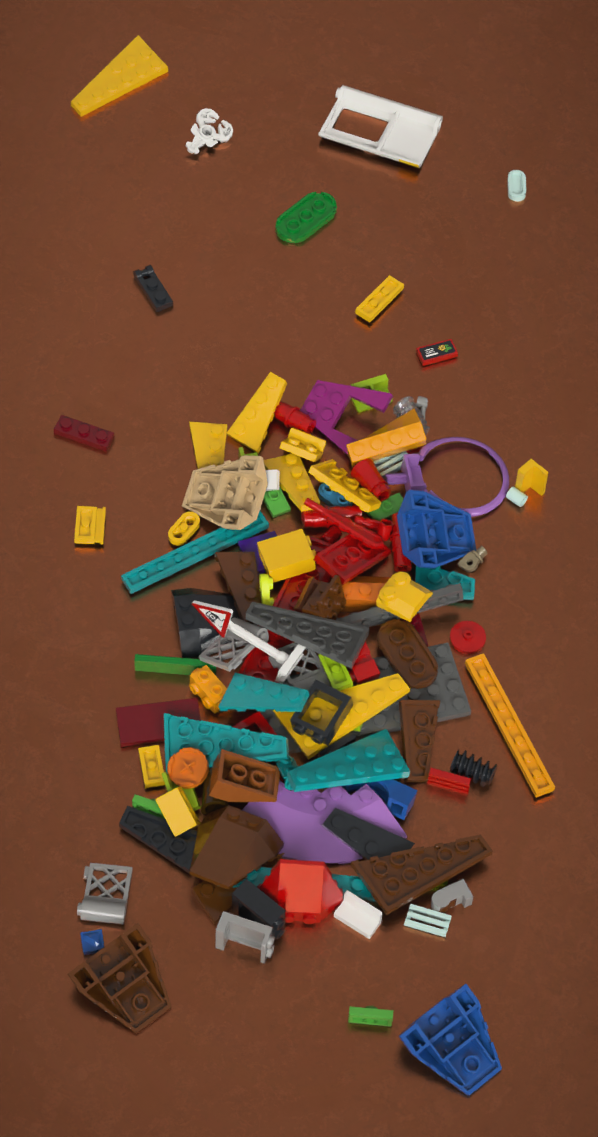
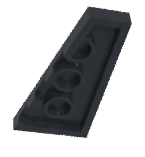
(158, 836)
(363, 836)

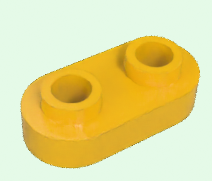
(183, 530)

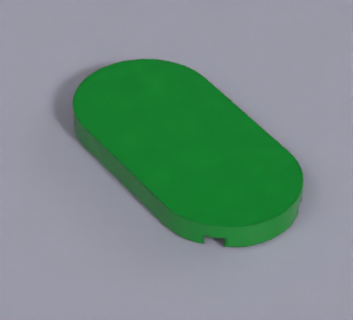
(306, 217)

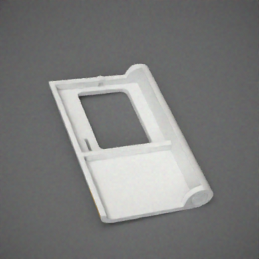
(406, 136)

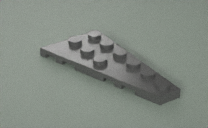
(325, 636)

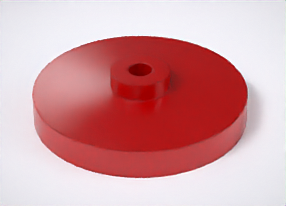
(467, 637)

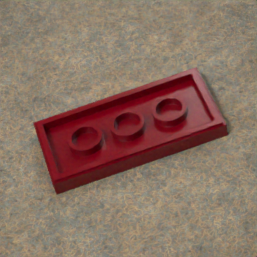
(145, 722)

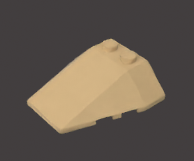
(228, 492)

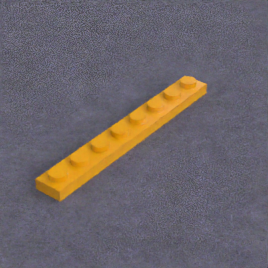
(510, 725)

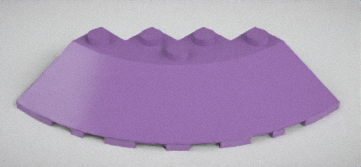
(300, 814)

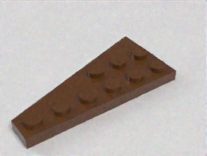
(412, 872)

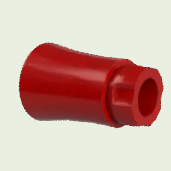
(370, 478)

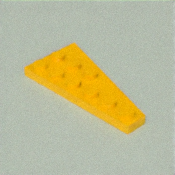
(367, 702)

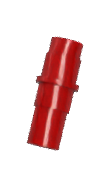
(294, 418)
(313, 519)
(401, 562)

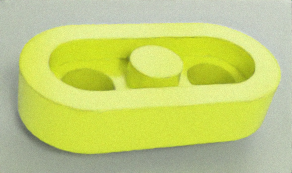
(266, 584)

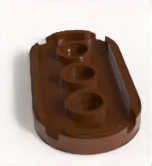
(407, 653)

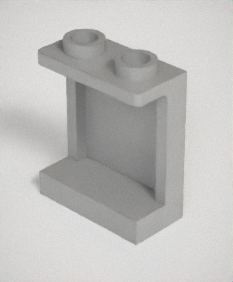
(246, 933)

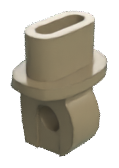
(473, 556)

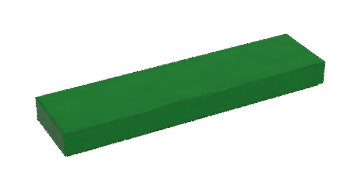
(169, 665)

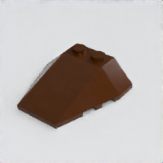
(232, 845)
(124, 980)

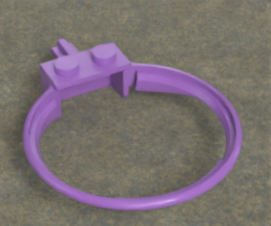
(413, 479)

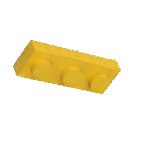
(379, 298)

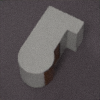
(452, 896)

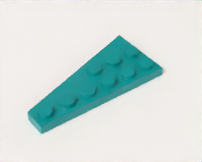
(212, 737)
(363, 761)

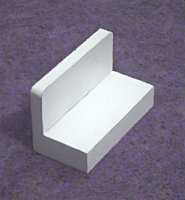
(358, 915)

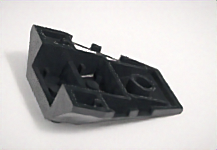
(193, 628)

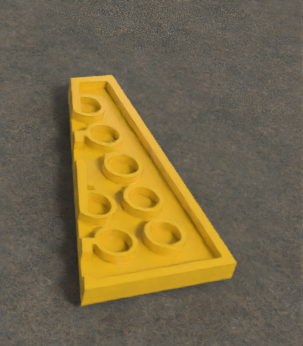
(126, 72)

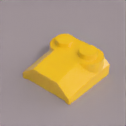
(402, 596)

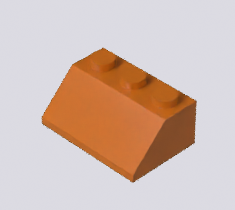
(362, 592)

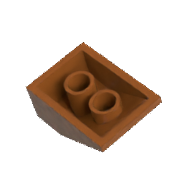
(243, 779)

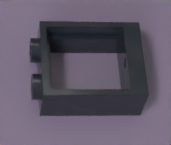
(332, 696)
(256, 906)

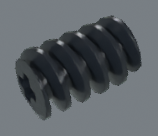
(473, 768)

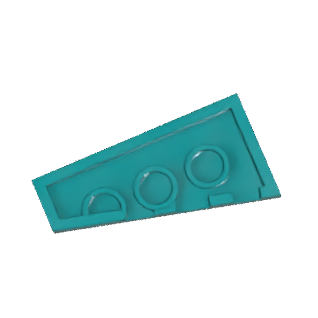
(260, 694)

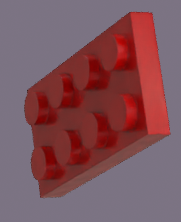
(349, 558)

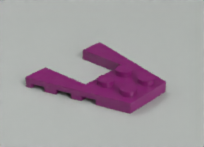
(329, 401)

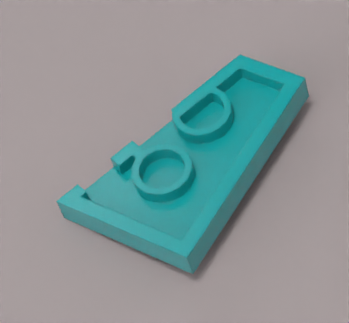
(438, 578)

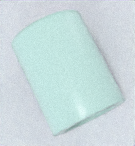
(516, 496)

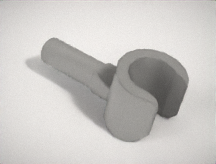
(422, 403)

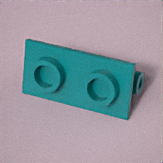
(285, 766)

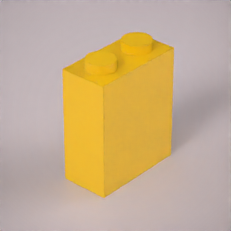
(287, 555)

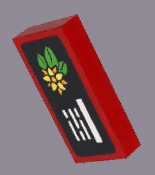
(436, 352)

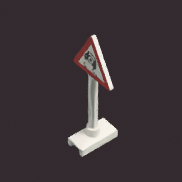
(220, 620)

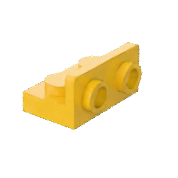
(304, 445)

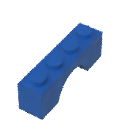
(395, 795)

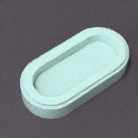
(516, 185)

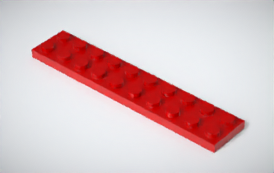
(257, 661)

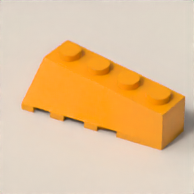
(396, 437)

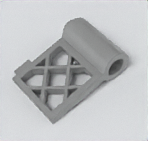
(237, 641)
(303, 681)
(105, 907)

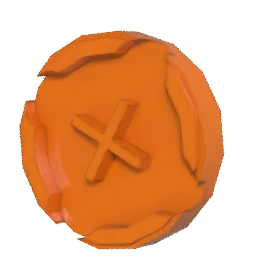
(188, 768)

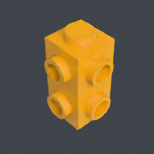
(207, 687)

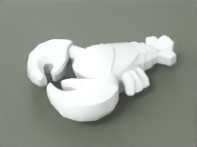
(206, 133)

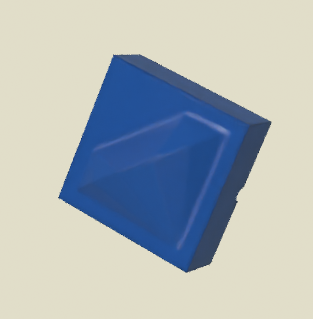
(92, 941)

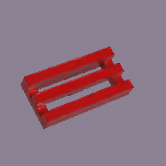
(449, 780)

